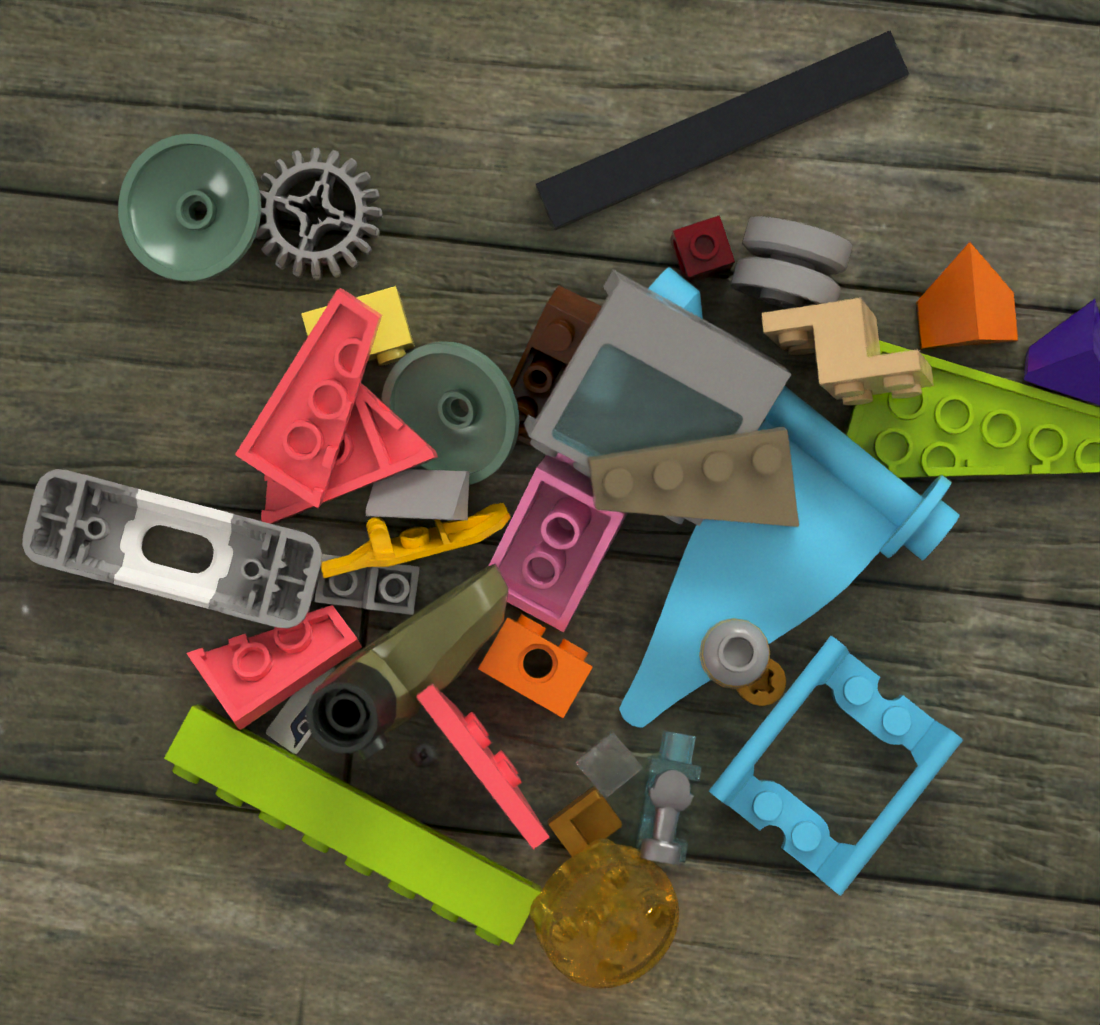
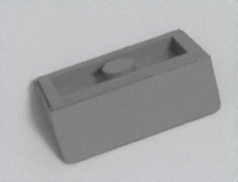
(421, 495)

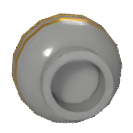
(734, 653)

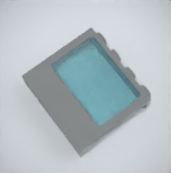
(653, 380)

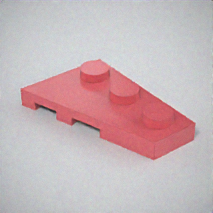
(270, 667)

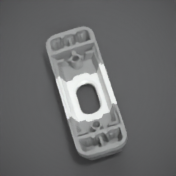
(99, 533)

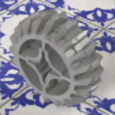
(321, 192)

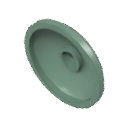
(161, 202)
(426, 396)

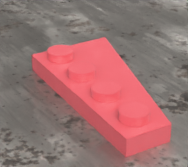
(310, 408)

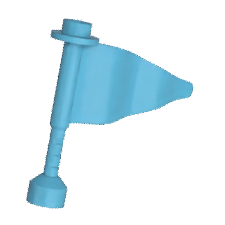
(776, 572)

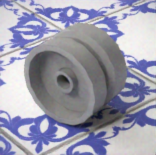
(790, 263)

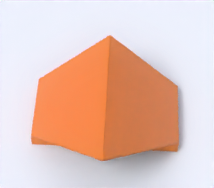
(967, 305)

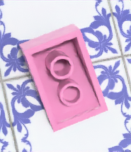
(555, 542)

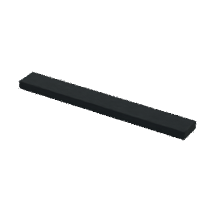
(722, 130)

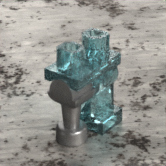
(665, 796)

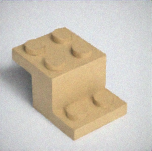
(848, 351)

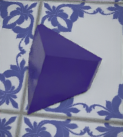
(1069, 356)

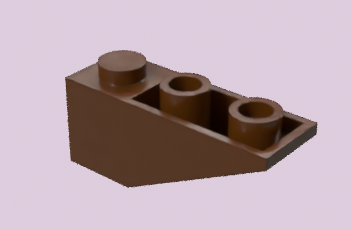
(550, 351)

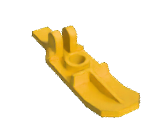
(418, 541)

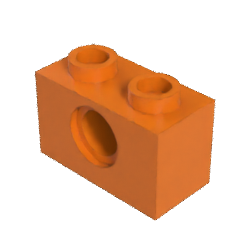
(556, 688)

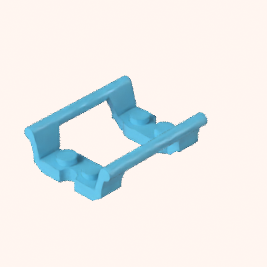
(892, 721)

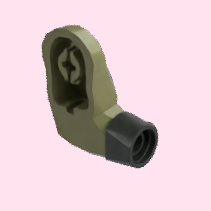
(380, 682)

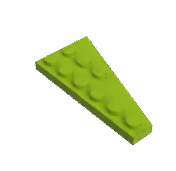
(976, 427)

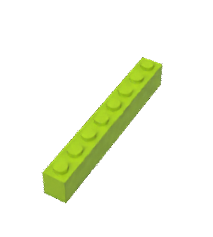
(352, 823)

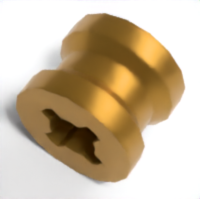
(771, 692)

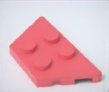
(371, 450)
(493, 770)

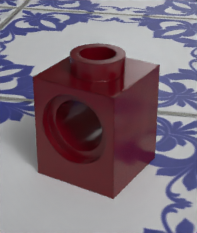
(702, 249)

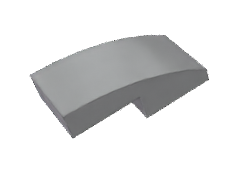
(370, 588)

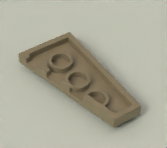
(711, 478)

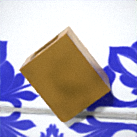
(584, 821)

